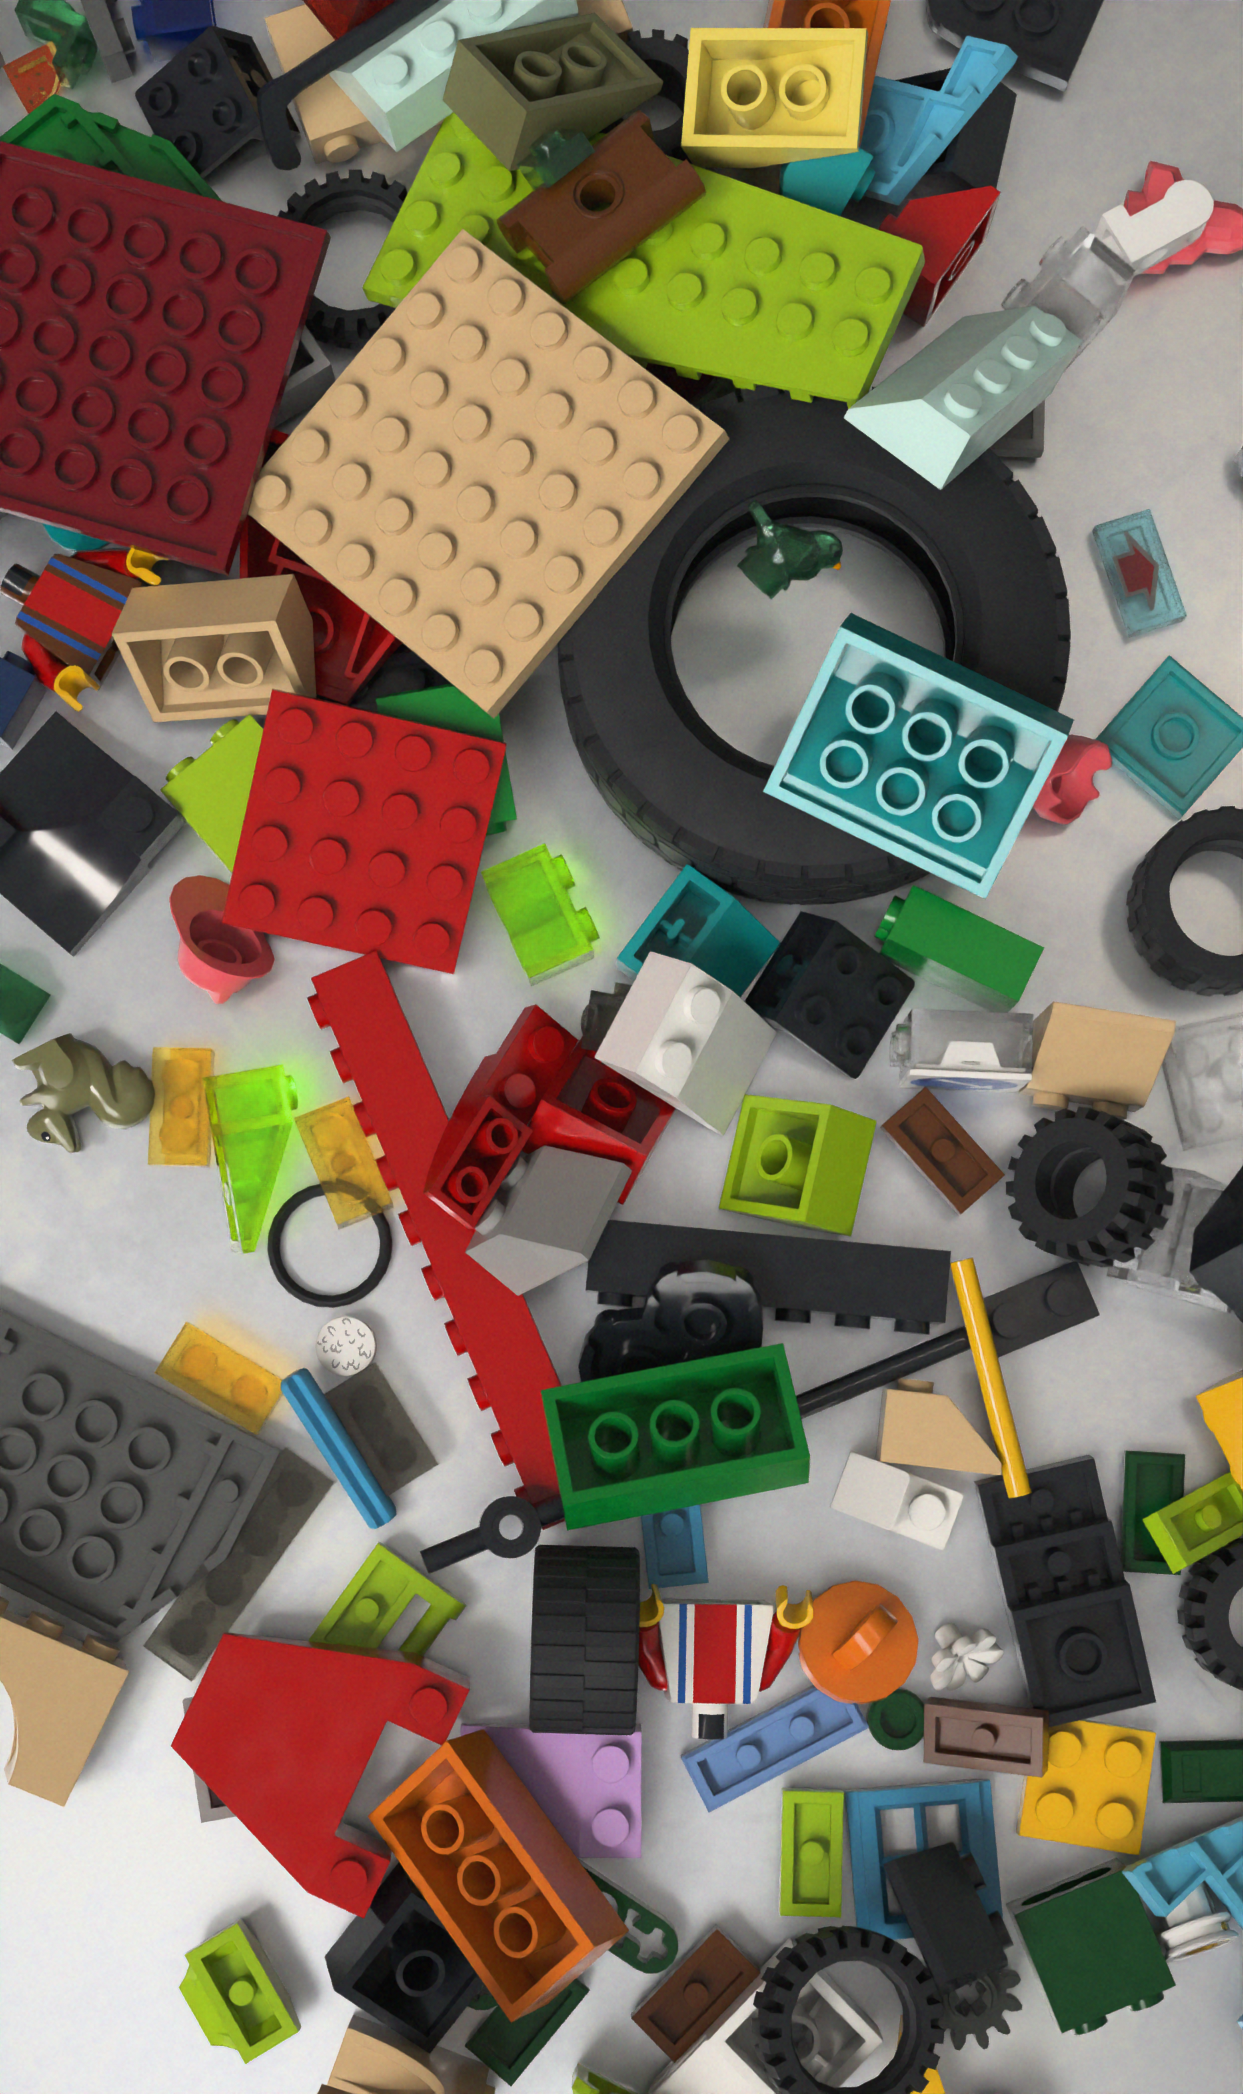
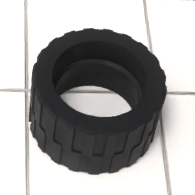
(1150, 910)
(585, 1640)

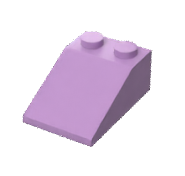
(581, 1783)

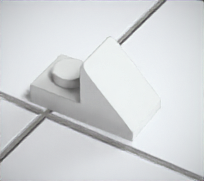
(897, 1500)

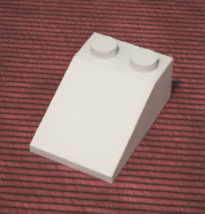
(687, 1040)

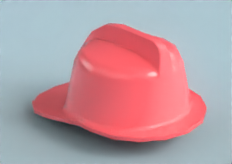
(210, 952)

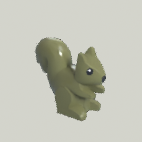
(79, 1076)

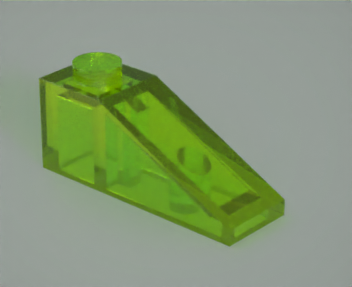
(249, 1135)

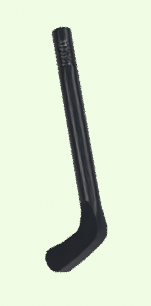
(279, 92)

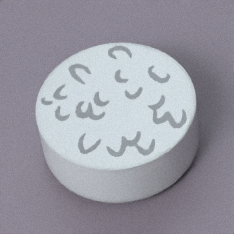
(345, 1346)

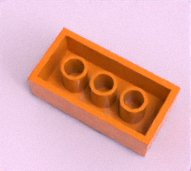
(497, 1874)

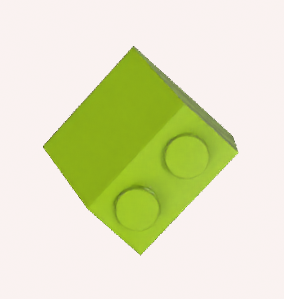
(798, 1164)

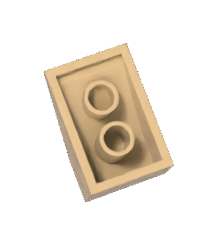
(1096, 1058)

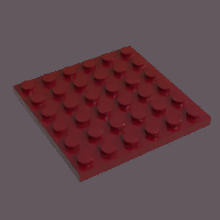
(142, 353)

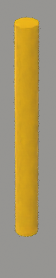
(990, 1377)

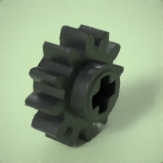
(983, 2012)

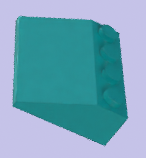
(918, 755)

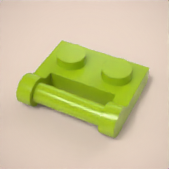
(378, 1599)

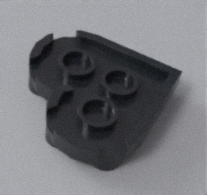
(1040, 32)
(687, 1316)

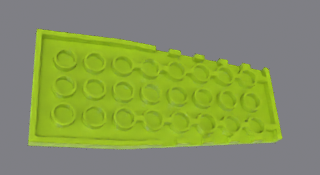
(724, 290)

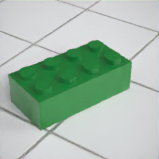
(676, 1436)

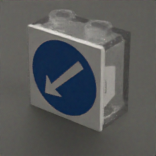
(963, 1050)

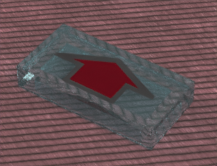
(1139, 573)

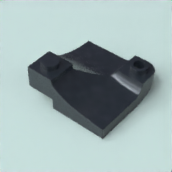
(75, 833)

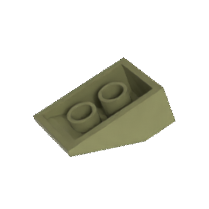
(545, 77)

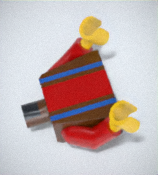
(73, 612)

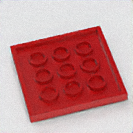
(363, 831)

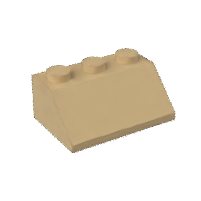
(217, 646)

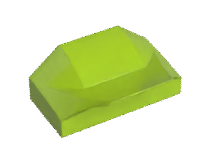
(238, 1993)

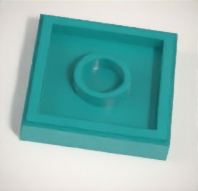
(1174, 737)

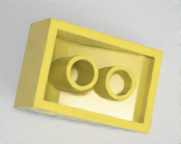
(772, 95)

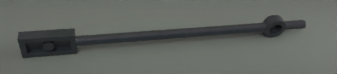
(1016, 1320)

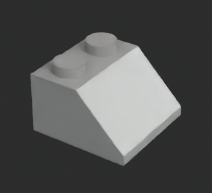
(546, 1216)

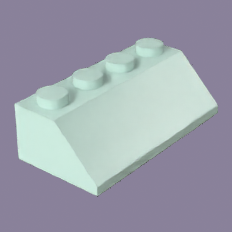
(405, 73)
(966, 390)

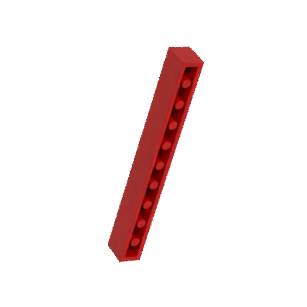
(409, 1122)

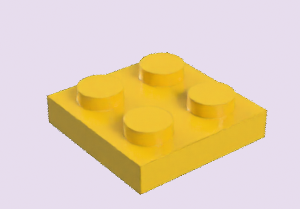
(1091, 1787)

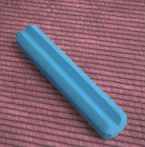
(337, 1448)

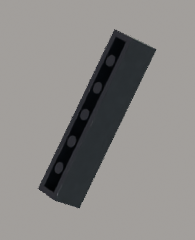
(788, 1272)

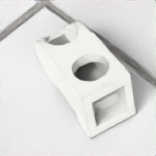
(1158, 229)

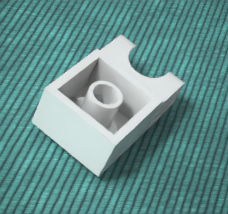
(725, 2059)

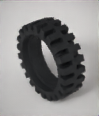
(322, 203)
(819, 1951)

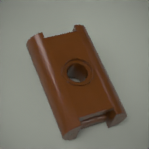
(584, 244)

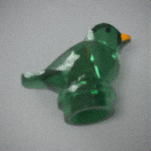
(786, 553)

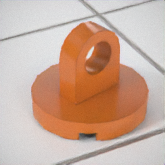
(858, 1643)

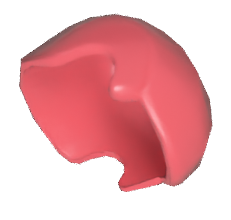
(1071, 779)

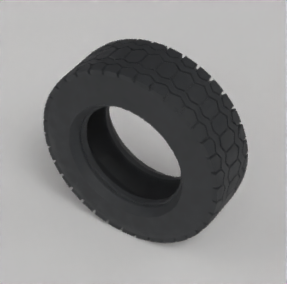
(647, 749)

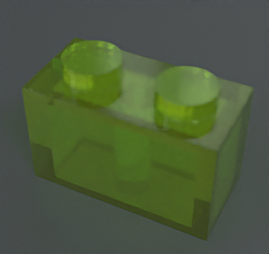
(539, 913)

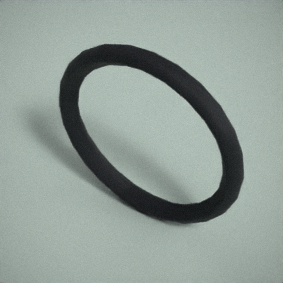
(311, 1298)

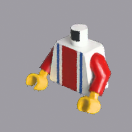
(717, 1651)

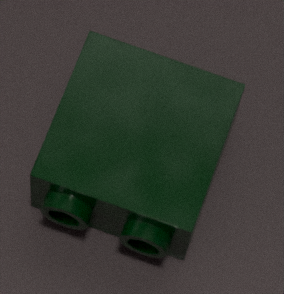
(1091, 1947)

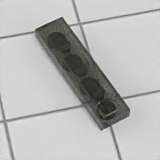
(219, 1597)

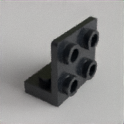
(209, 98)
(830, 992)

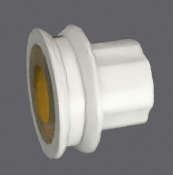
(1195, 1927)

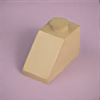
(929, 1431)

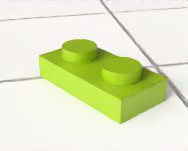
(1198, 1522)
(811, 1852)

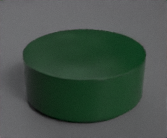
(897, 1720)

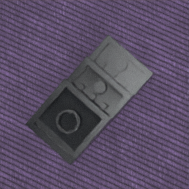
(1066, 1593)

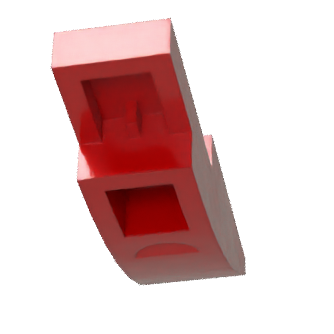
(494, 1114)

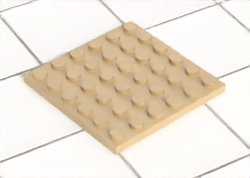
(482, 471)

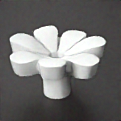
(962, 1656)

